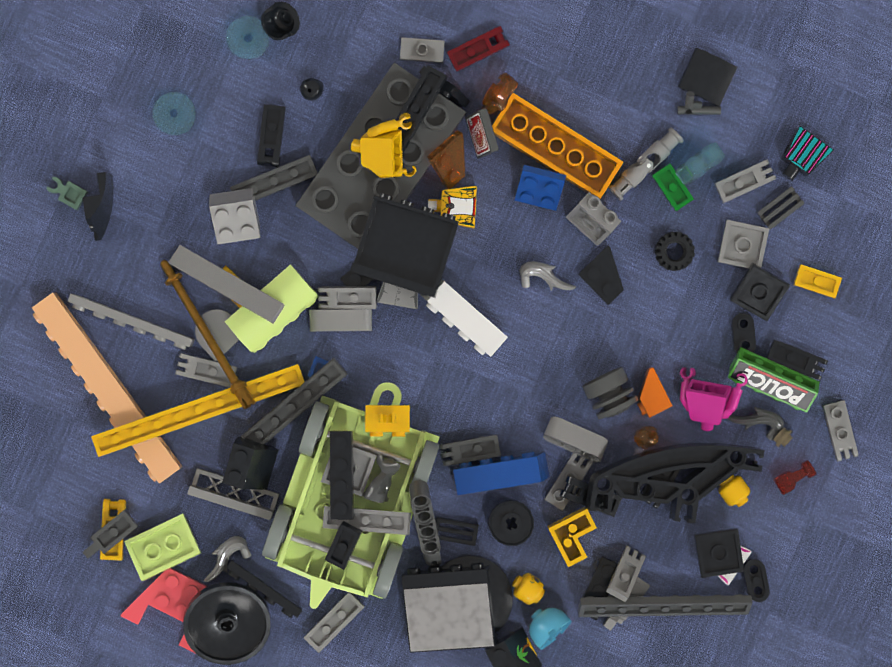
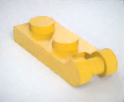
(115, 552)

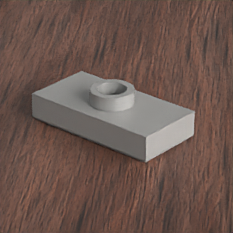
(422, 50)

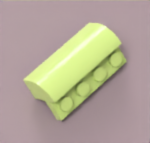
(288, 289)

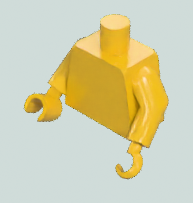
(383, 148)

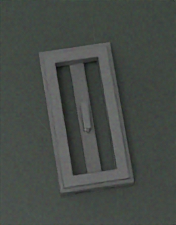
(795, 196)

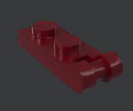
(477, 49)

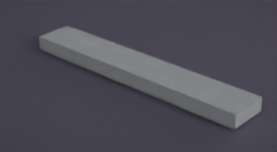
(226, 284)

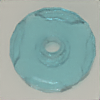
(247, 26)
(174, 125)

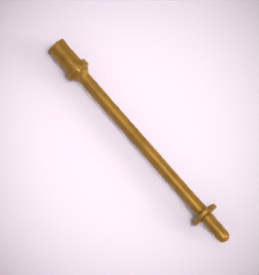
(238, 386)

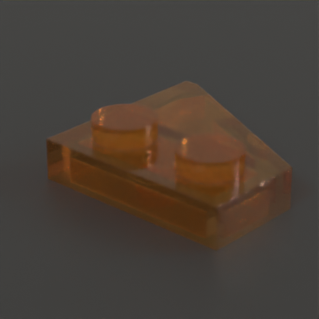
(449, 160)

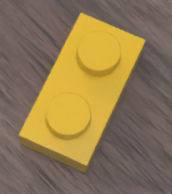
(817, 281)

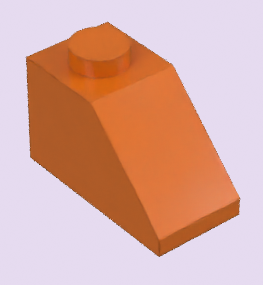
(652, 395)

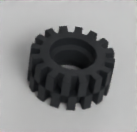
(686, 244)

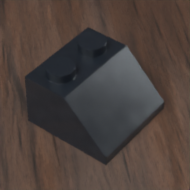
(250, 465)

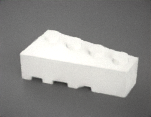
(466, 319)

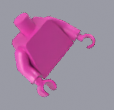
(707, 400)

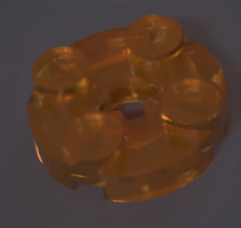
(497, 94)

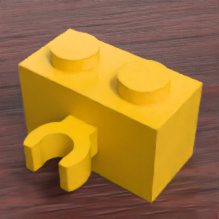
(387, 419)

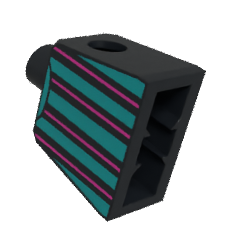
(804, 153)

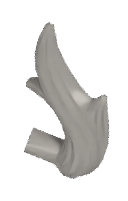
(543, 271)
(224, 552)

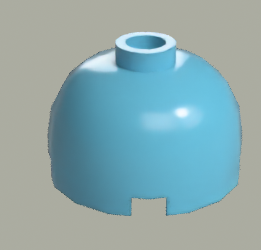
(547, 626)

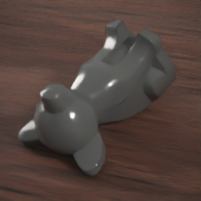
(381, 484)

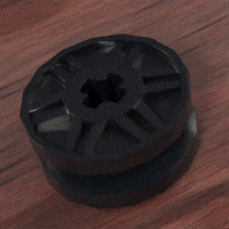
(498, 524)

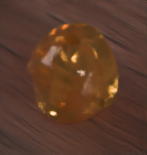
(646, 437)

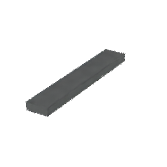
(296, 402)

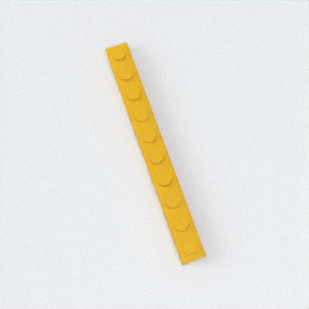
(194, 411)

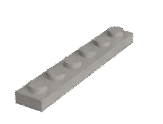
(121, 319)

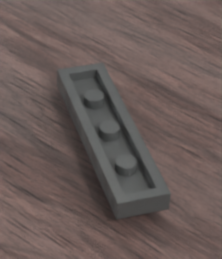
(279, 178)

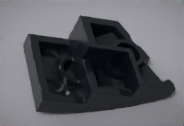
(99, 207)

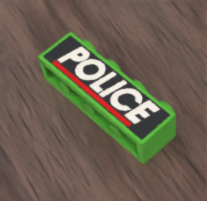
(774, 380)

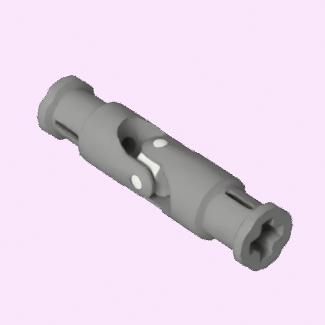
(637, 172)

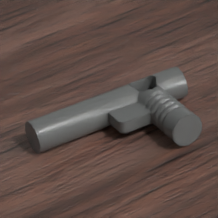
(695, 107)

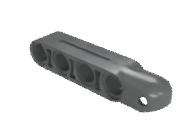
(425, 522)

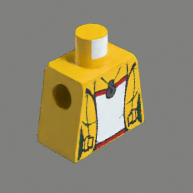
(459, 203)

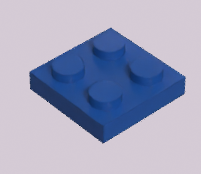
(540, 187)

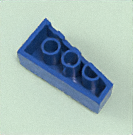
(501, 473)

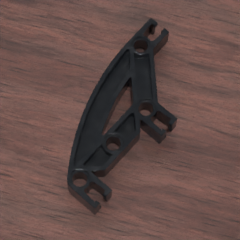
(632, 472)

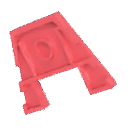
(169, 594)

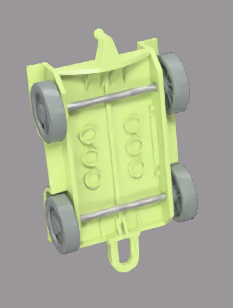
(297, 529)

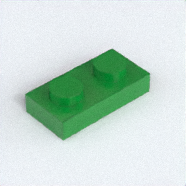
(672, 187)

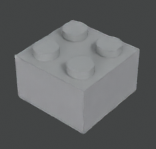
(234, 216)

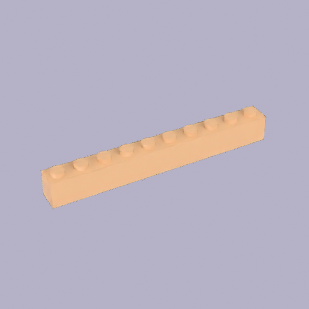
(102, 382)

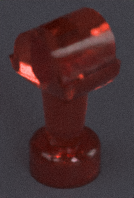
(787, 481)

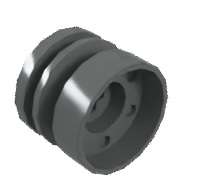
(610, 393)

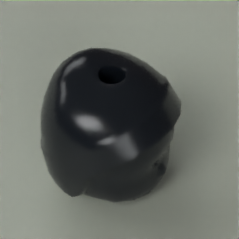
(316, 87)

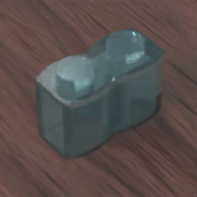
(700, 163)

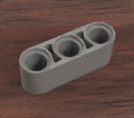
(340, 320)
(575, 439)

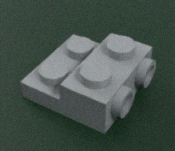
(593, 218)

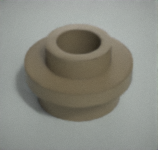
(783, 437)

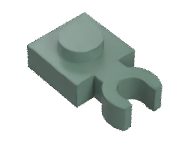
(69, 193)

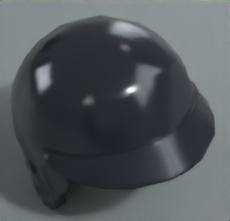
(280, 21)

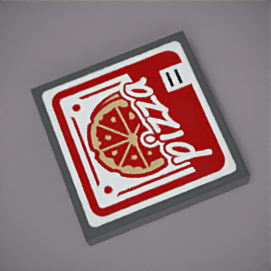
(482, 133)

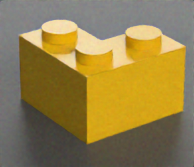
(566, 534)

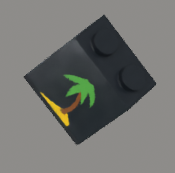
(513, 651)

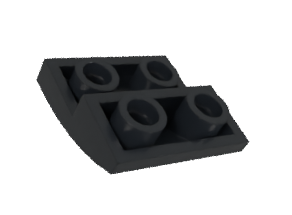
(707, 76)

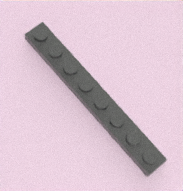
(665, 606)

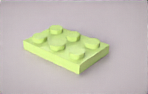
(162, 547)

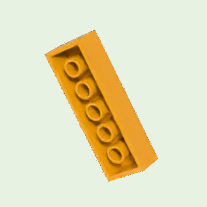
(556, 146)

